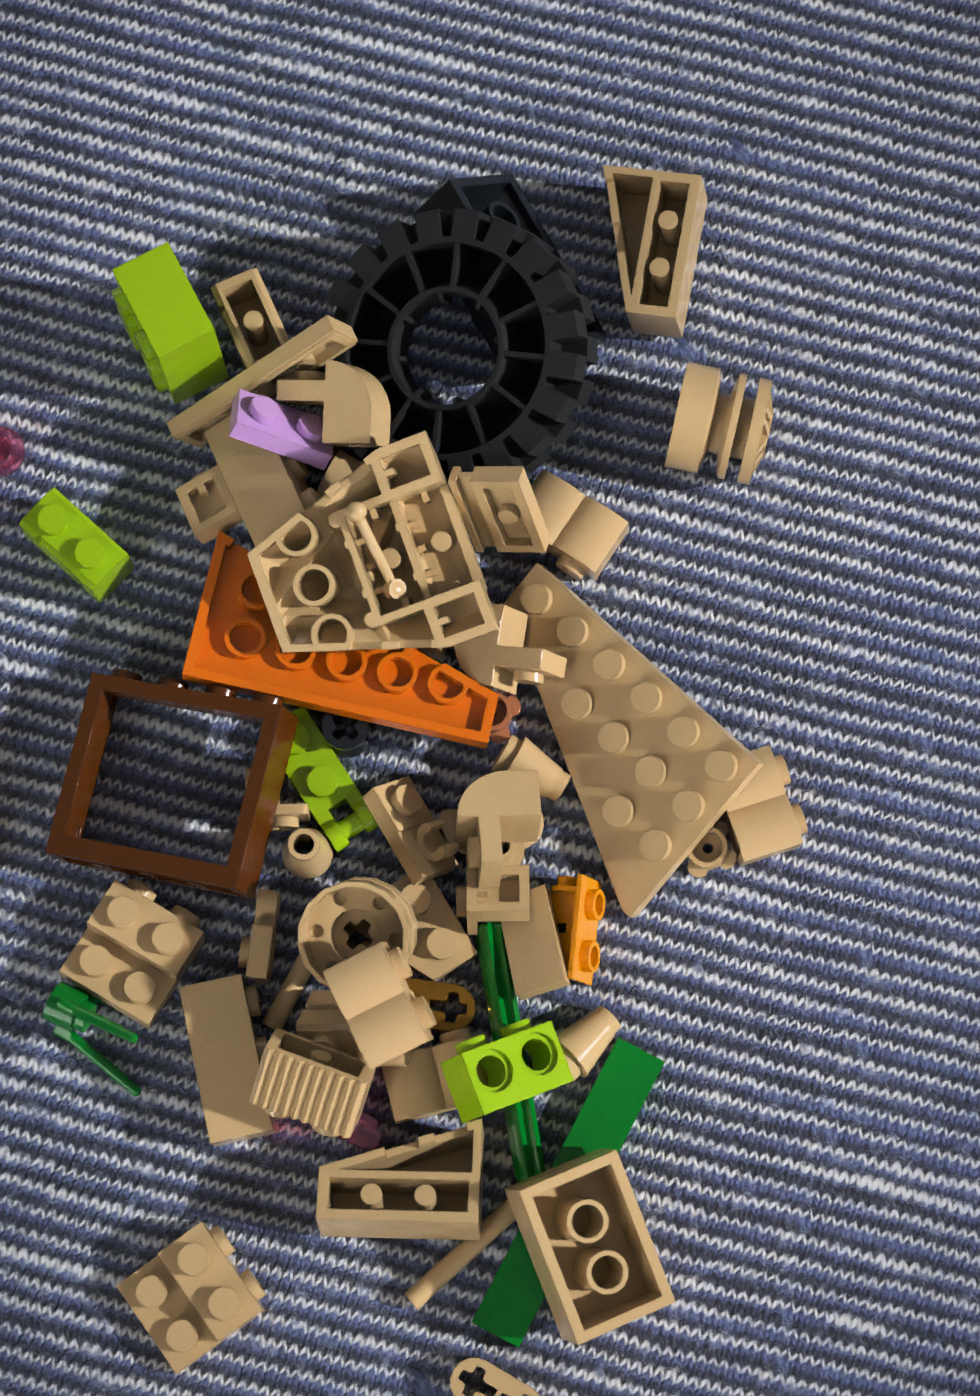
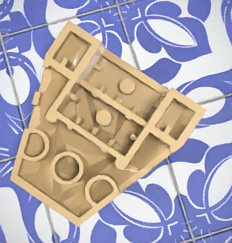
(327, 586)

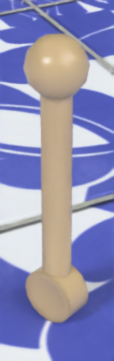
(393, 587)

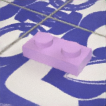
(279, 429)

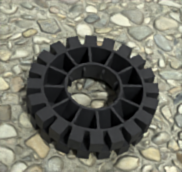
(536, 323)

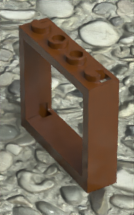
(258, 805)

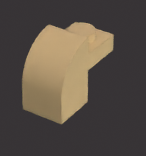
(353, 403)
(502, 660)
(494, 811)

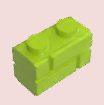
(76, 545)

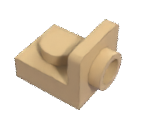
(208, 504)
(505, 903)

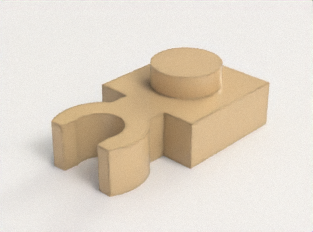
(258, 951)

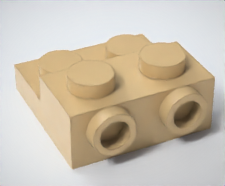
(134, 951)
(193, 1295)

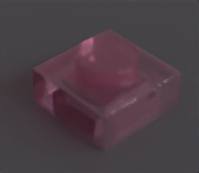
(365, 1135)

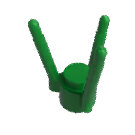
(73, 1010)

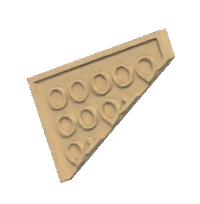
(634, 742)

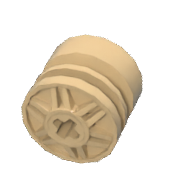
(719, 423)
(326, 929)

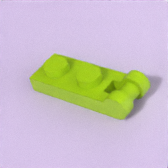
(325, 784)

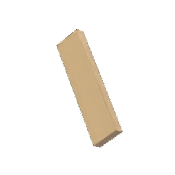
(303, 352)

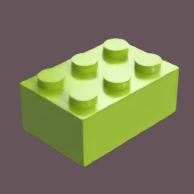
(168, 324)

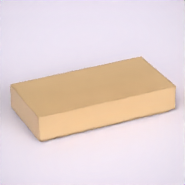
(536, 948)

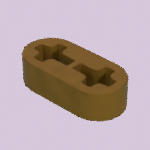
(439, 993)

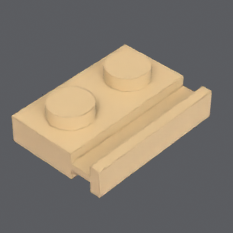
(499, 509)

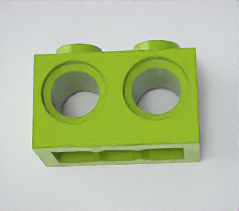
(508, 1075)

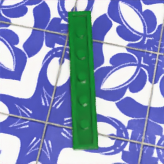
(601, 1123)

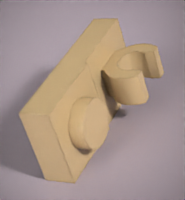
(411, 830)

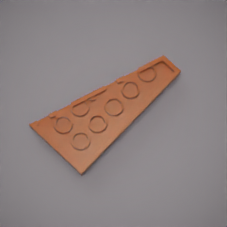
(394, 688)

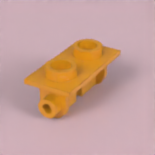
(579, 906)

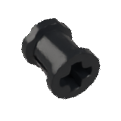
(345, 746)

